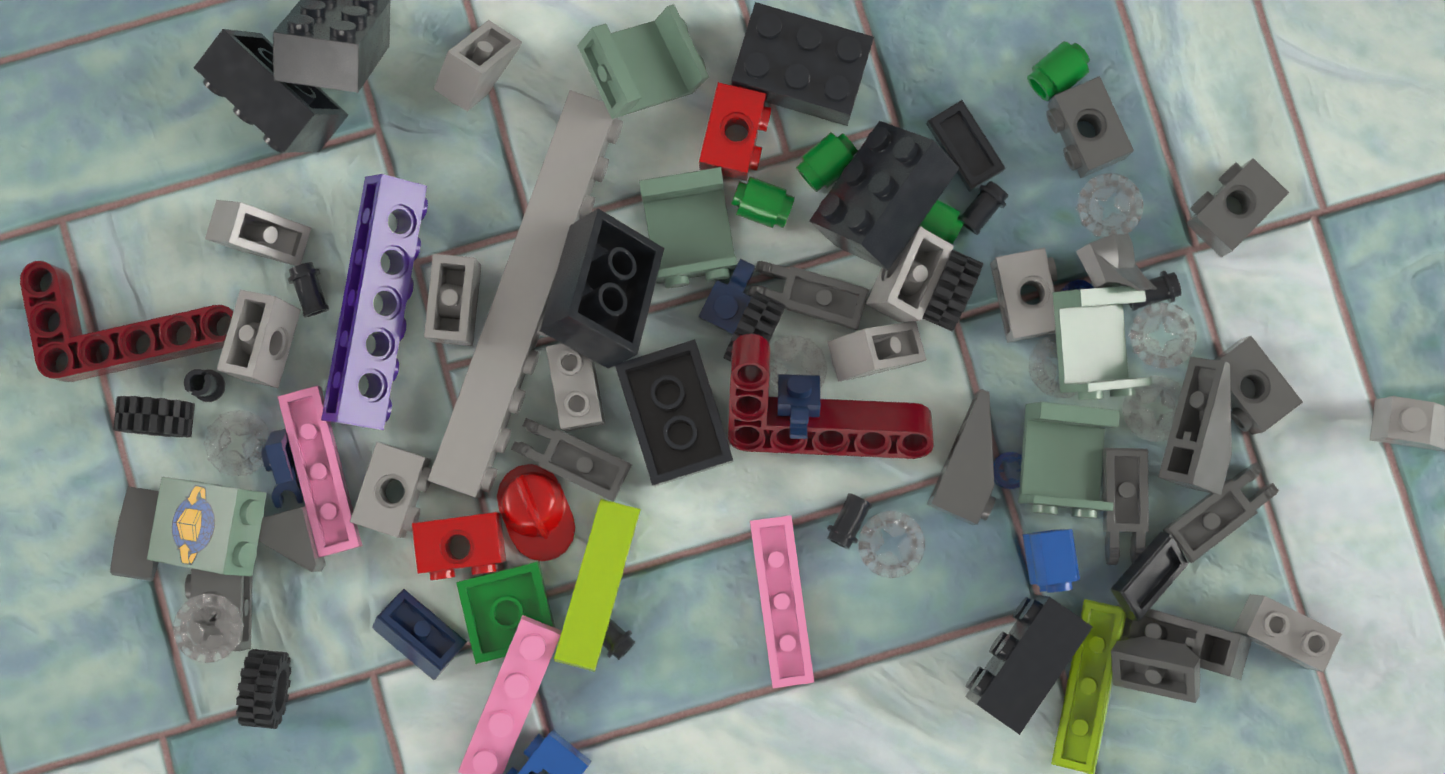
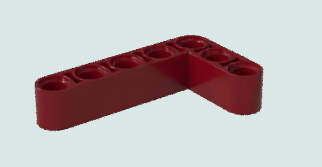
(120, 340)
(843, 425)

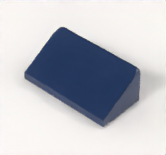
(418, 634)

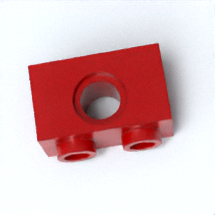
(734, 107)
(434, 538)

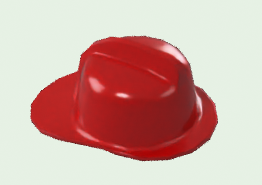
(536, 512)

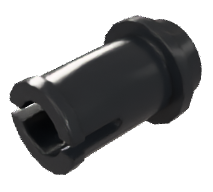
(983, 207)
(308, 289)
(1167, 289)
(213, 387)
(849, 521)
(617, 641)

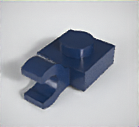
(728, 302)
(800, 400)
(279, 459)

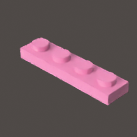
(319, 471)
(782, 601)
(510, 698)

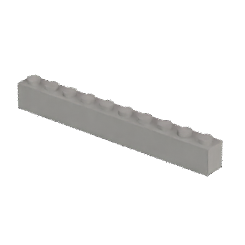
(517, 311)

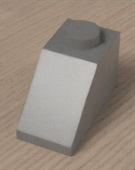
(476, 65)
(257, 232)
(876, 350)
(1409, 423)

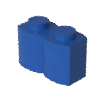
(1051, 559)

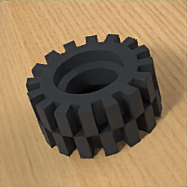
(953, 290)
(758, 318)
(153, 416)
(263, 688)

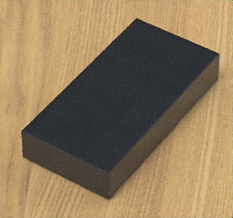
(965, 145)
(1149, 576)

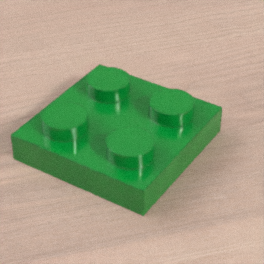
(496, 604)

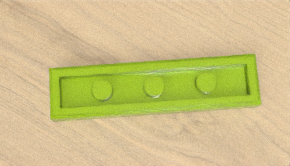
(597, 585)
(1088, 689)

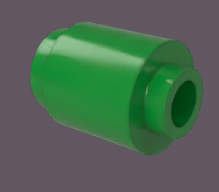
(1059, 70)
(826, 161)
(762, 202)
(943, 222)

